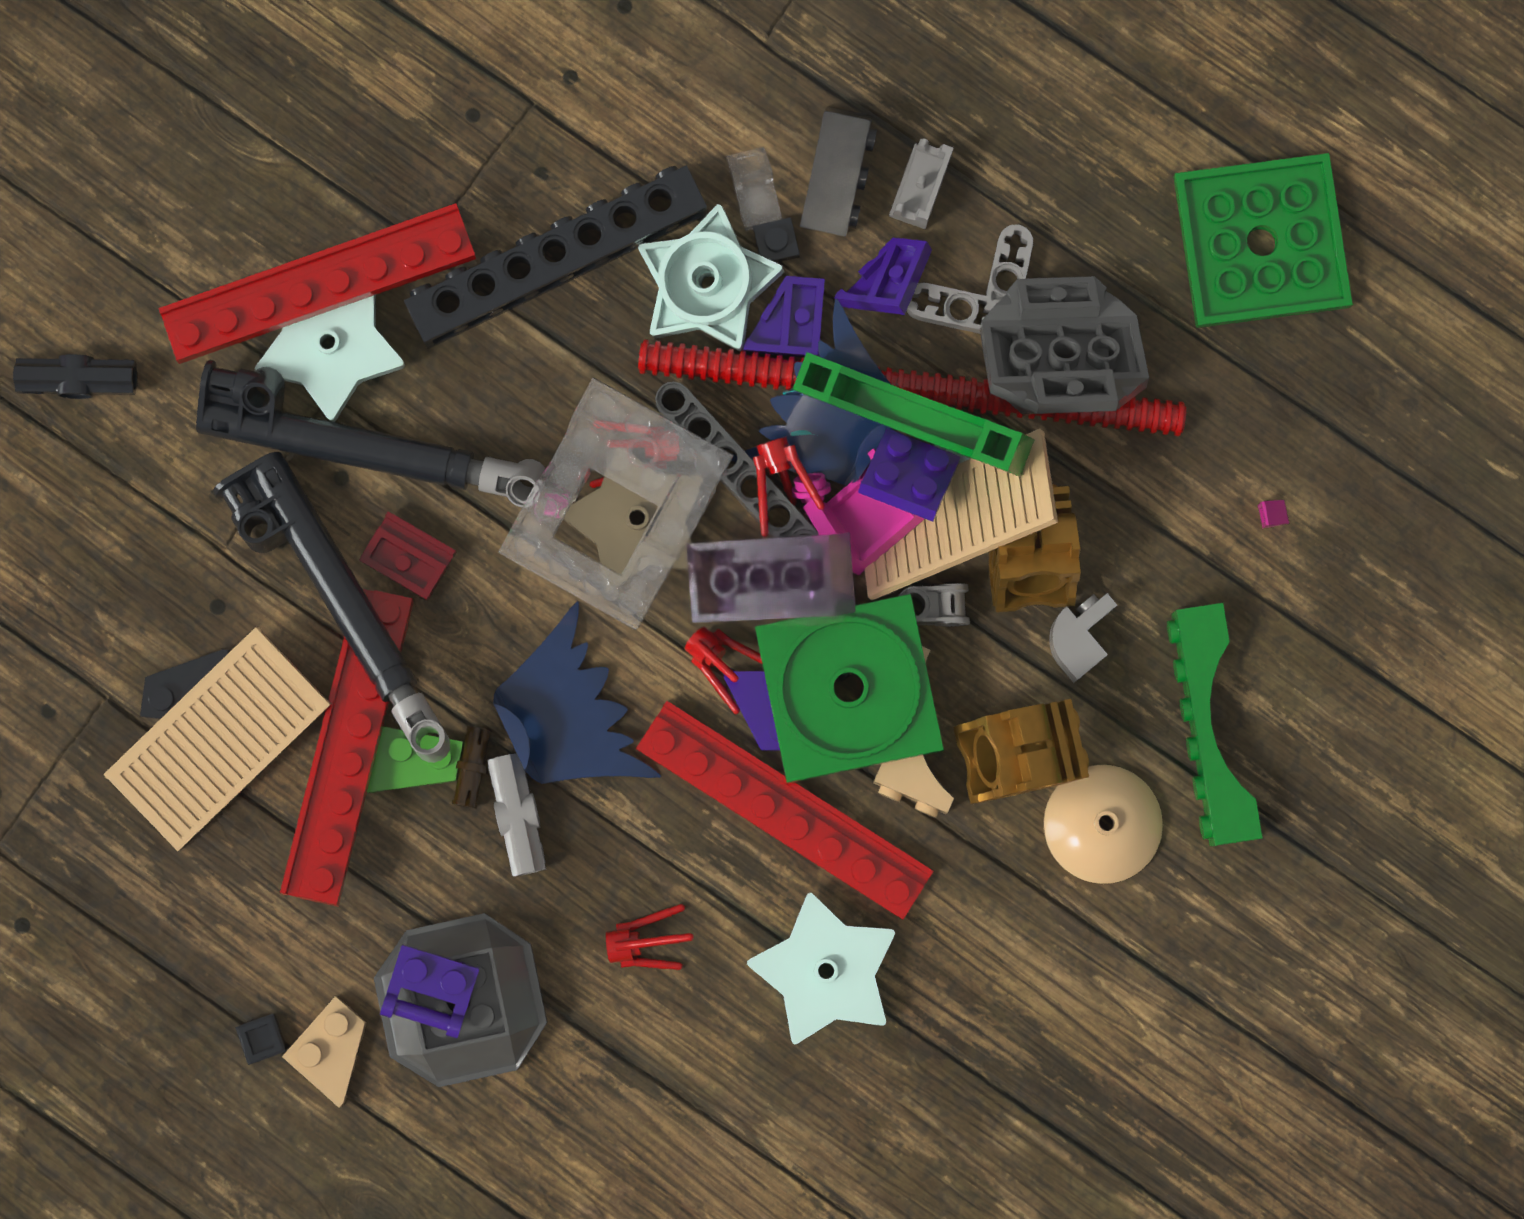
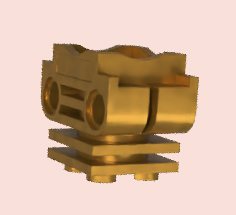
(1039, 566)
(1022, 751)

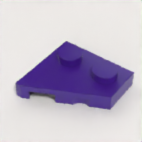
(888, 279)
(791, 320)
(754, 703)

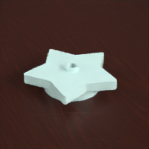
(683, 265)
(335, 372)
(794, 967)

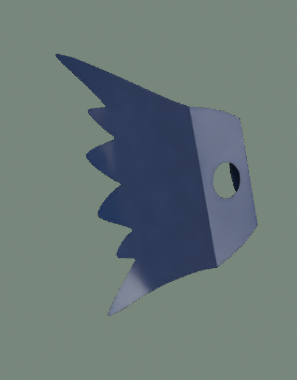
(839, 436)
(555, 715)

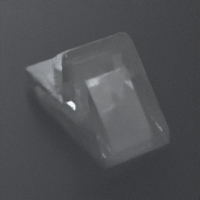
(754, 187)

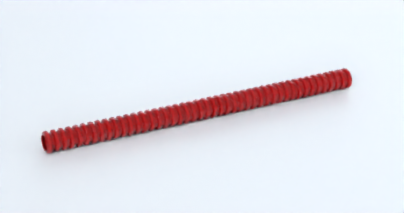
(947, 391)

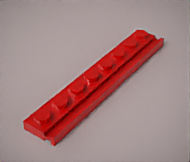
(317, 283)
(341, 769)
(784, 810)

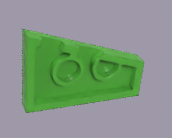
(400, 767)

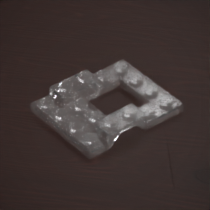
(646, 457)

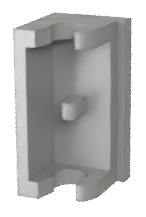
(921, 183)

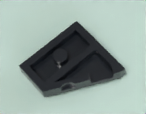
(169, 686)

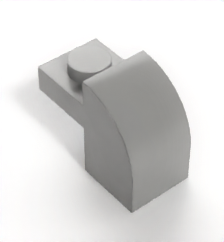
(1072, 643)

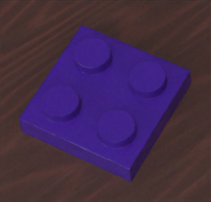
(909, 474)

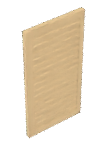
(976, 516)
(217, 738)

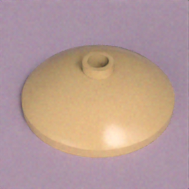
(1075, 832)

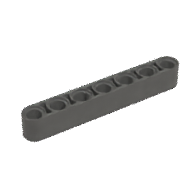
(743, 470)

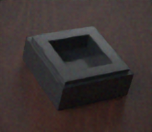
(261, 1039)

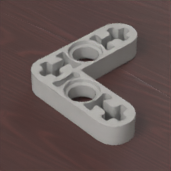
(993, 293)

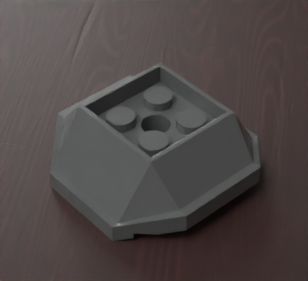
(1063, 347)
(503, 1010)

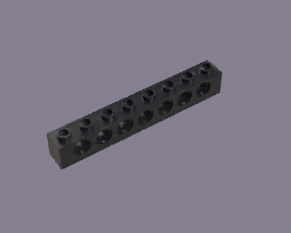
(685, 208)

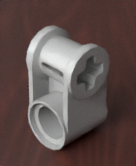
(937, 604)

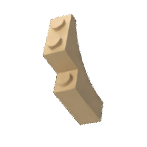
(914, 781)

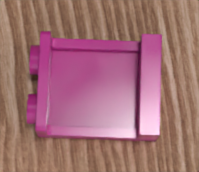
(871, 523)

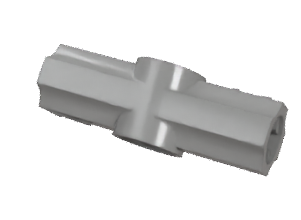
(516, 815)

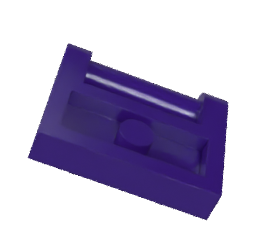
(433, 977)

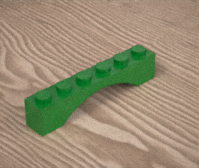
(914, 414)
(1228, 807)

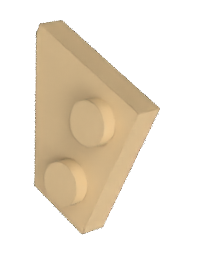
(329, 1050)

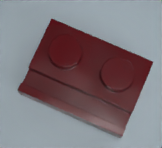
(407, 556)

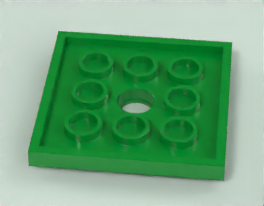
(1290, 201)
(832, 736)

